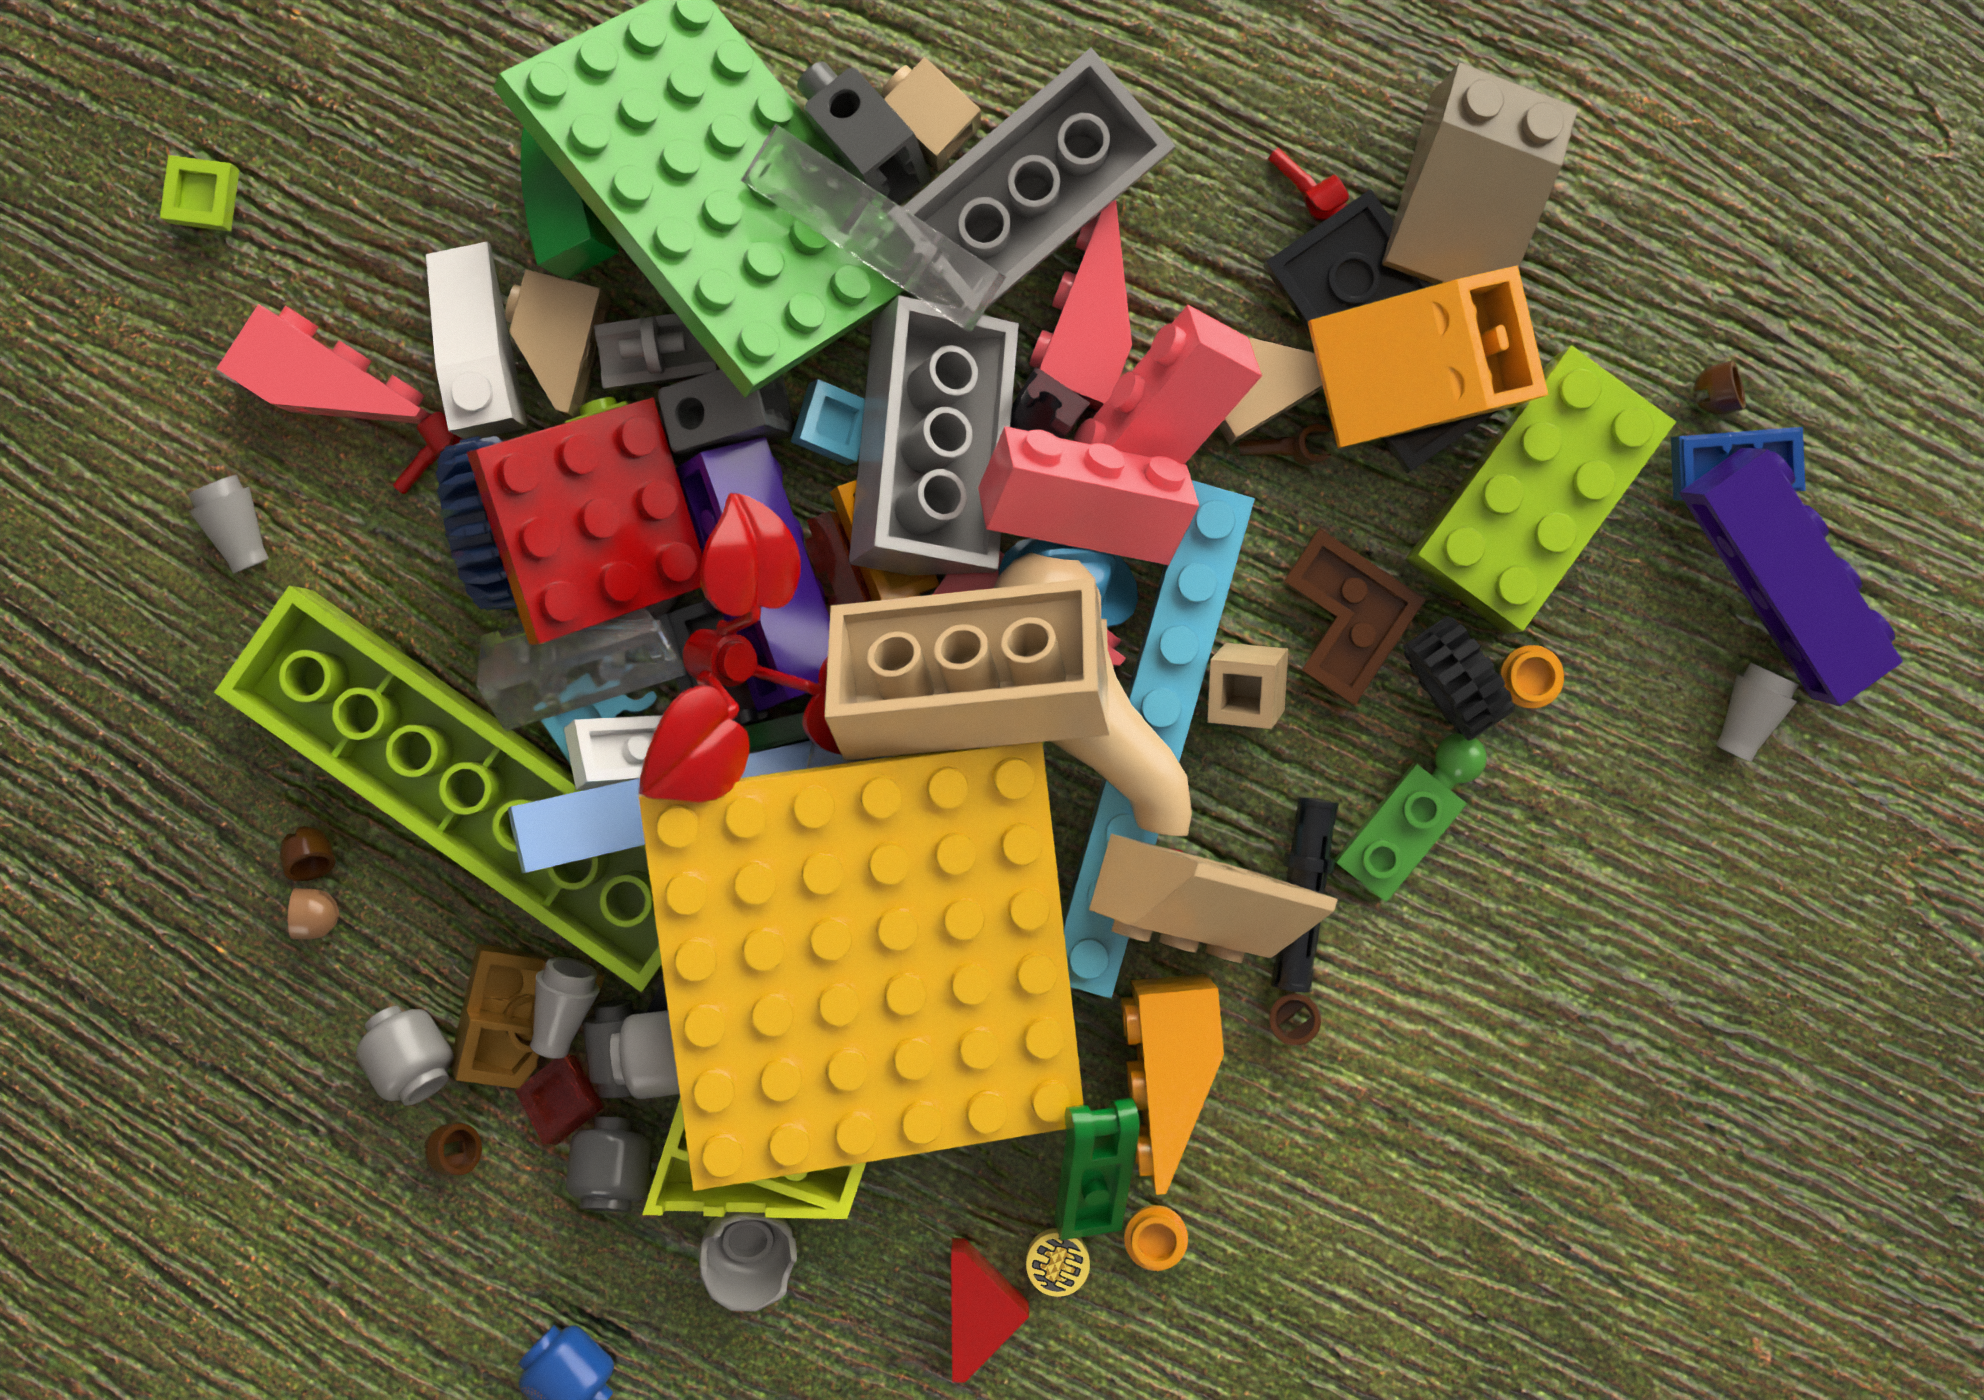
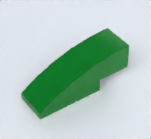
(560, 223)

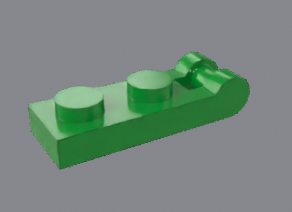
(1096, 1169)

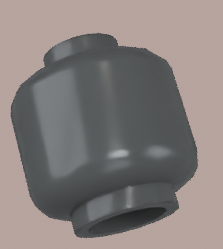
(609, 1165)

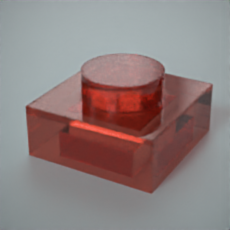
(559, 1099)

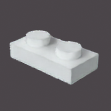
(608, 749)

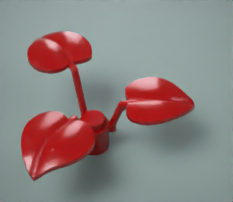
(697, 745)

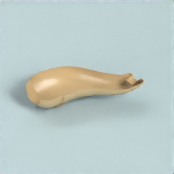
(1132, 754)

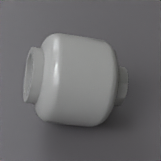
(404, 1055)
(645, 1056)

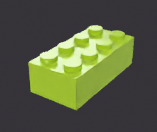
(1540, 492)

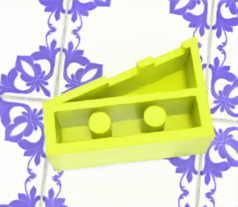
(802, 1195)

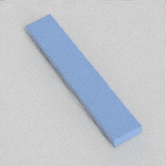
(609, 816)

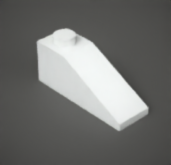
(473, 344)

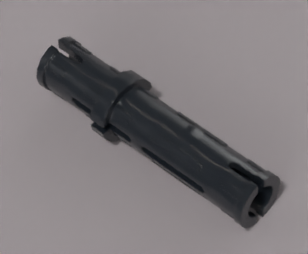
(1308, 868)

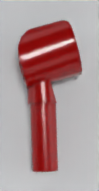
(1321, 198)
(437, 437)

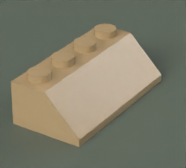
(967, 670)

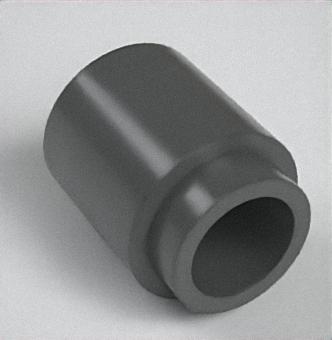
(597, 1034)

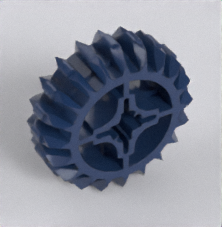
(469, 528)

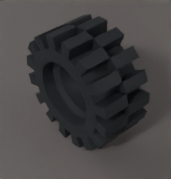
(1459, 678)

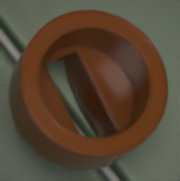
(1724, 389)
(306, 854)
(1287, 1008)
(458, 1162)

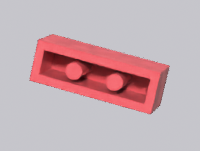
(1176, 390)
(1087, 495)

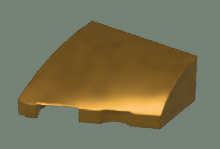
(499, 1018)

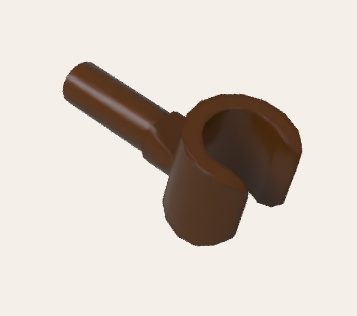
(1287, 446)

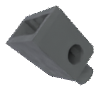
(863, 131)
(714, 414)

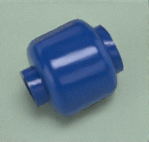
(566, 1367)

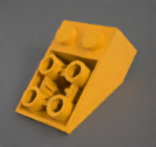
(1428, 357)
(1178, 1056)

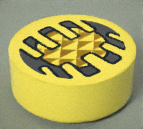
(1057, 1265)

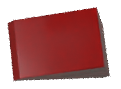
(983, 1309)

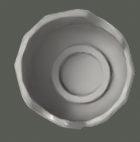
(747, 1260)

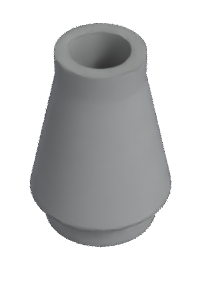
(230, 522)
(1755, 710)
(561, 1003)

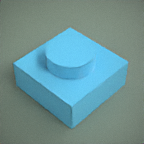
(830, 422)

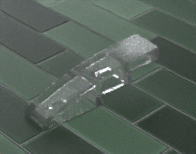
(873, 228)

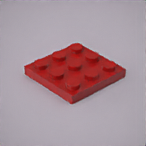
(588, 519)

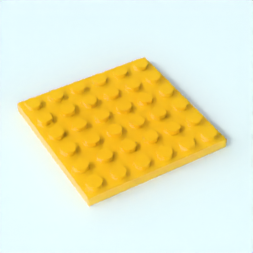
(864, 962)

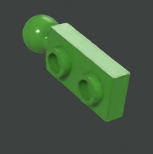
(1412, 817)

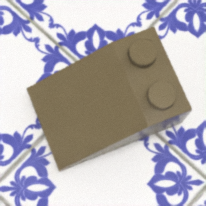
(1477, 177)

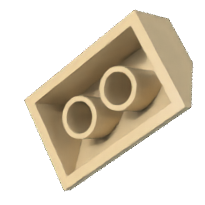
(1201, 902)

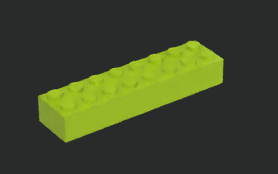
(437, 771)

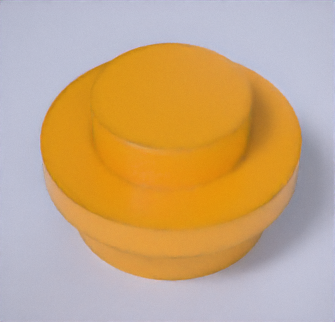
(1532, 676)
(1156, 1238)

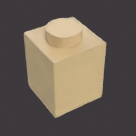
(933, 110)
(1247, 685)

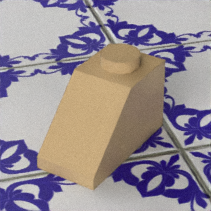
(556, 334)
(1286, 380)

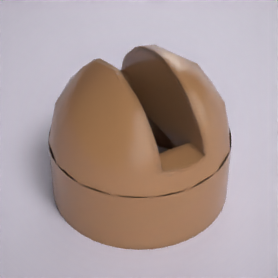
(311, 913)

